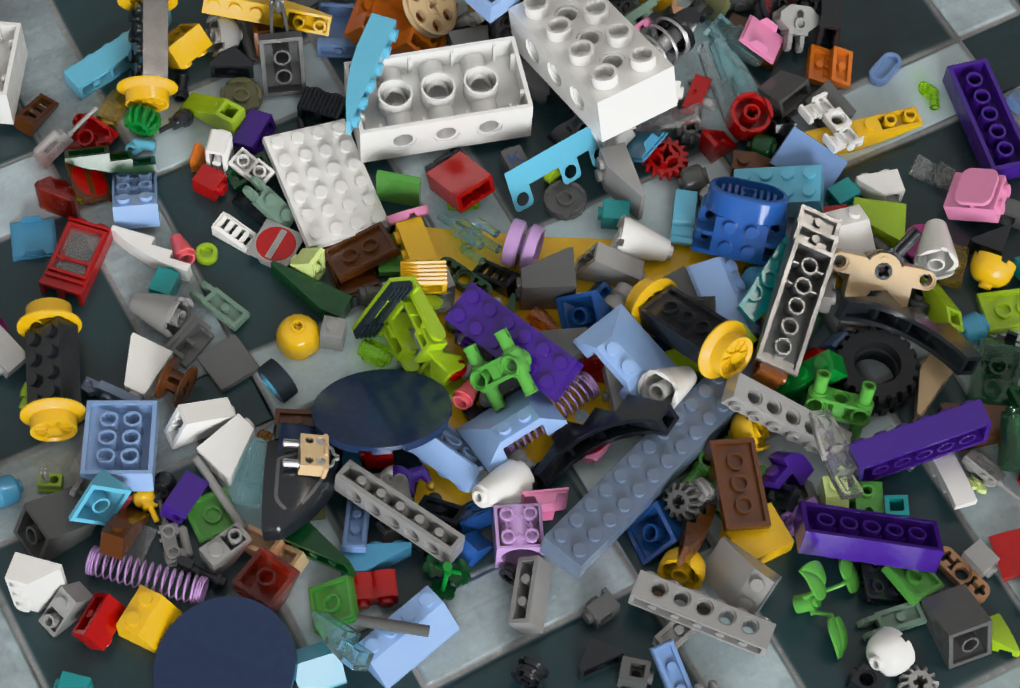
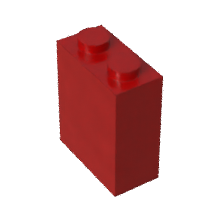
(460, 182)

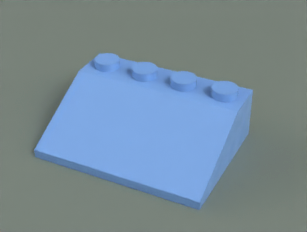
(121, 441)

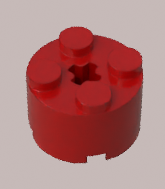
(749, 116)

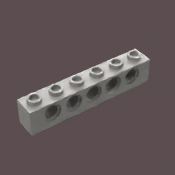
(771, 410)
(399, 512)
(707, 624)

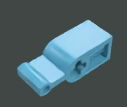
(683, 217)

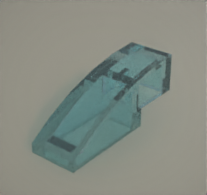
(730, 33)
(731, 67)
(251, 477)
(342, 641)

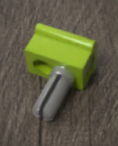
(46, 481)

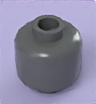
(693, 178)

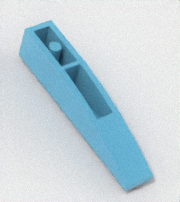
(367, 64)
(101, 66)

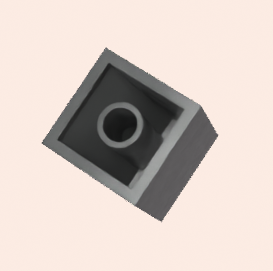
(546, 280)
(46, 528)
(958, 625)

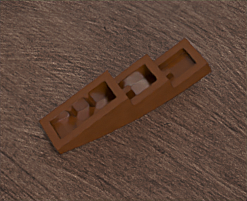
(695, 534)

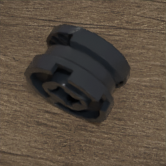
(529, 673)

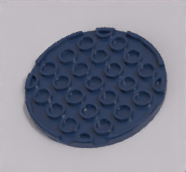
(382, 411)
(226, 646)

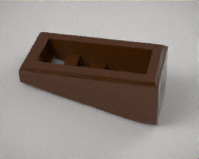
(30, 126)

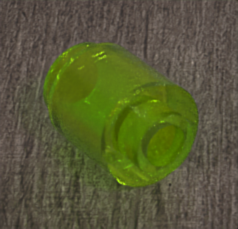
(375, 353)

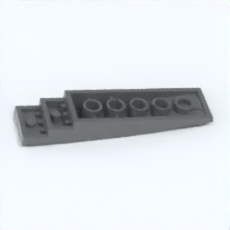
(798, 290)

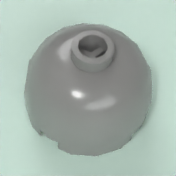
(223, 34)

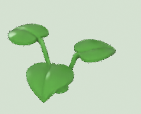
(810, 601)

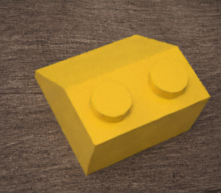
(186, 44)
(147, 618)

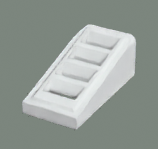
(223, 234)

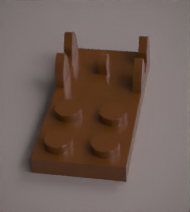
(738, 483)

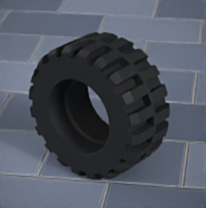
(890, 351)

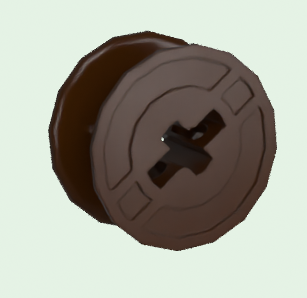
(176, 382)

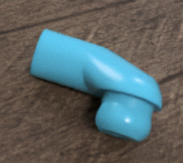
(138, 145)

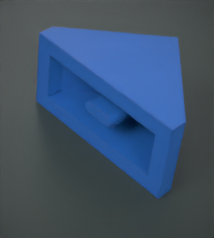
(474, 548)

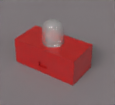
(698, 94)

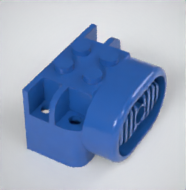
(741, 220)

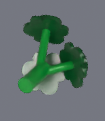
(457, 572)

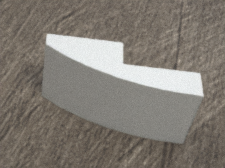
(248, 165)

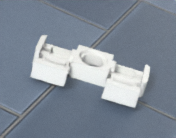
(843, 134)

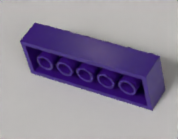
(984, 116)
(482, 315)
(920, 441)
(868, 537)

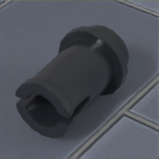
(182, 93)

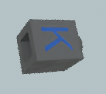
(512, 157)

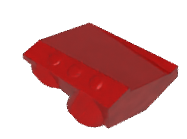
(91, 133)

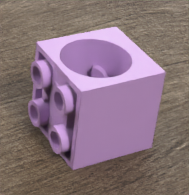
(516, 532)

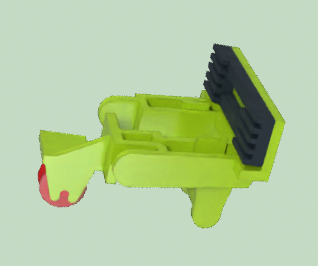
(385, 318)

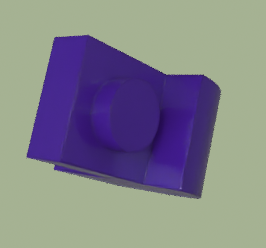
(786, 468)

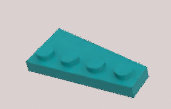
(758, 296)

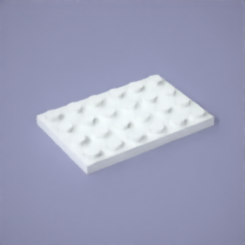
(324, 183)

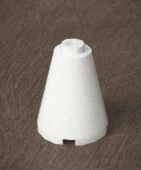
(641, 241)
(937, 250)
(667, 384)
(503, 485)

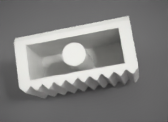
(219, 149)

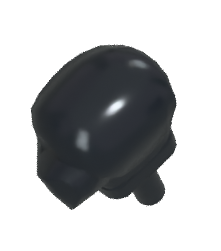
(181, 118)
(164, 485)

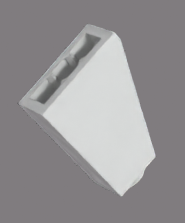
(144, 366)
(197, 421)
(227, 448)

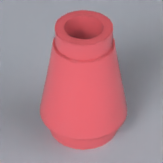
(182, 249)
(465, 394)

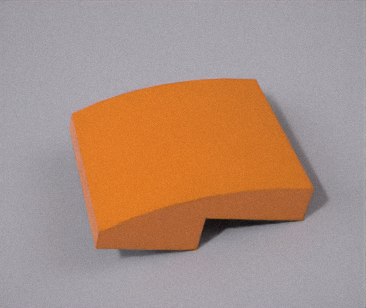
(829, 64)

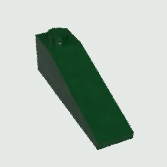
(312, 293)
(319, 549)

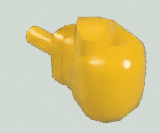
(144, 500)

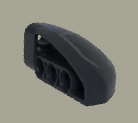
(292, 498)

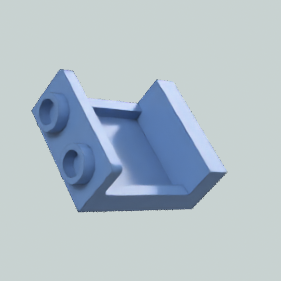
(336, 43)

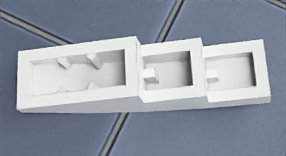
(145, 249)
(953, 481)

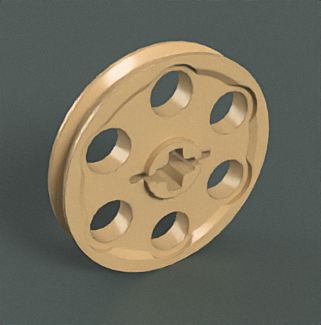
(431, 15)

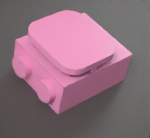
(977, 196)

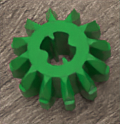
(142, 120)

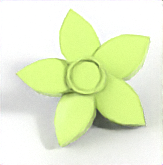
(977, 484)

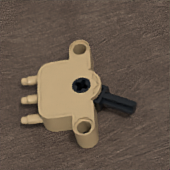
(898, 278)

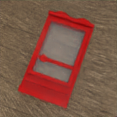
(77, 259)

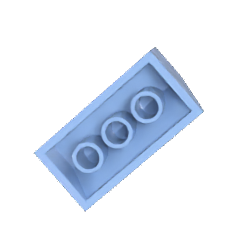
(721, 279)
(452, 459)
(398, 652)

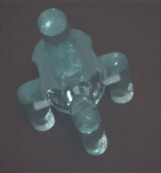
(471, 236)

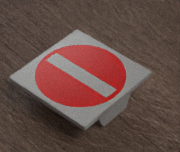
(275, 243)

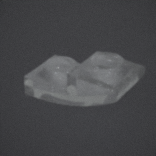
(931, 173)

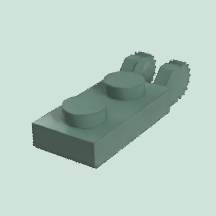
(268, 202)
(220, 305)
(899, 617)

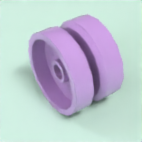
(521, 245)

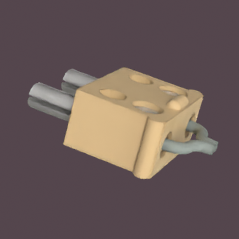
(312, 455)

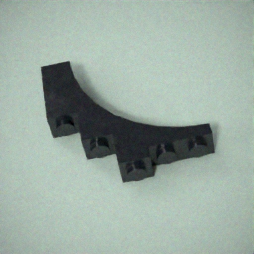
(914, 325)
(574, 440)

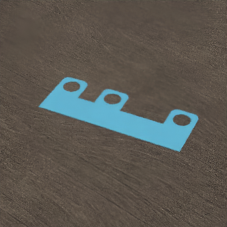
(559, 155)

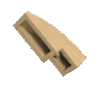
(288, 553)

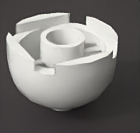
(889, 652)

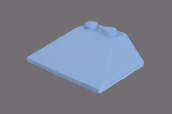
(623, 348)
(495, 430)

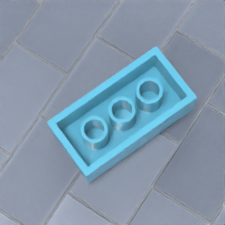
(801, 183)

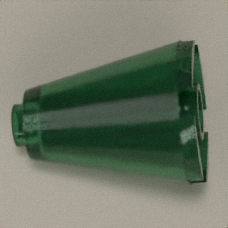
(1009, 439)

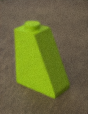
(885, 217)

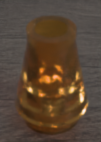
(541, 319)

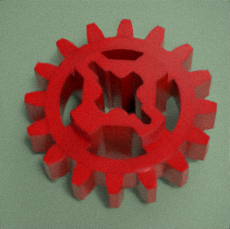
(674, 162)

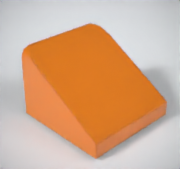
(197, 157)

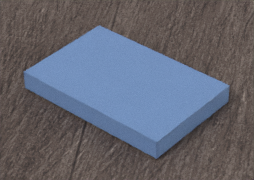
(804, 150)

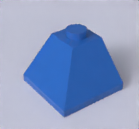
(581, 309)
(654, 532)

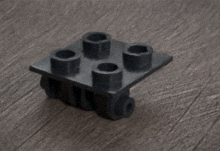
(877, 585)

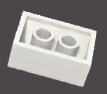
(855, 230)
(33, 582)

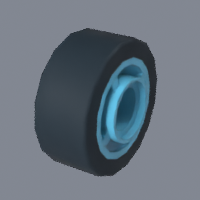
(277, 380)

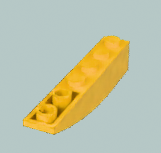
(258, 11)
(876, 127)

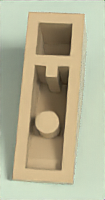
(931, 380)

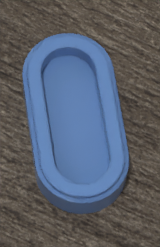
(884, 69)

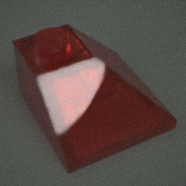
(57, 197)

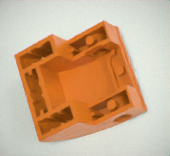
(408, 38)

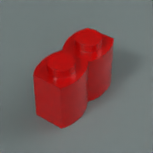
(376, 588)

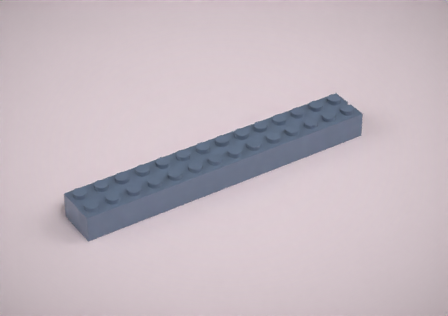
(638, 479)

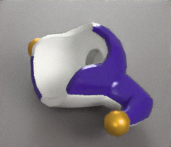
(404, 479)

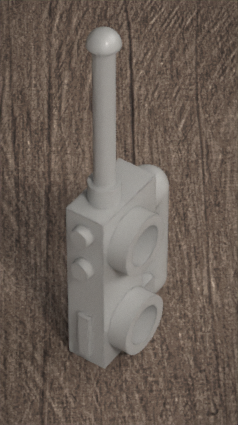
(57, 142)
(987, 470)
(169, 533)

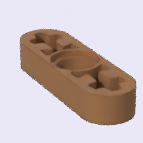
(978, 582)

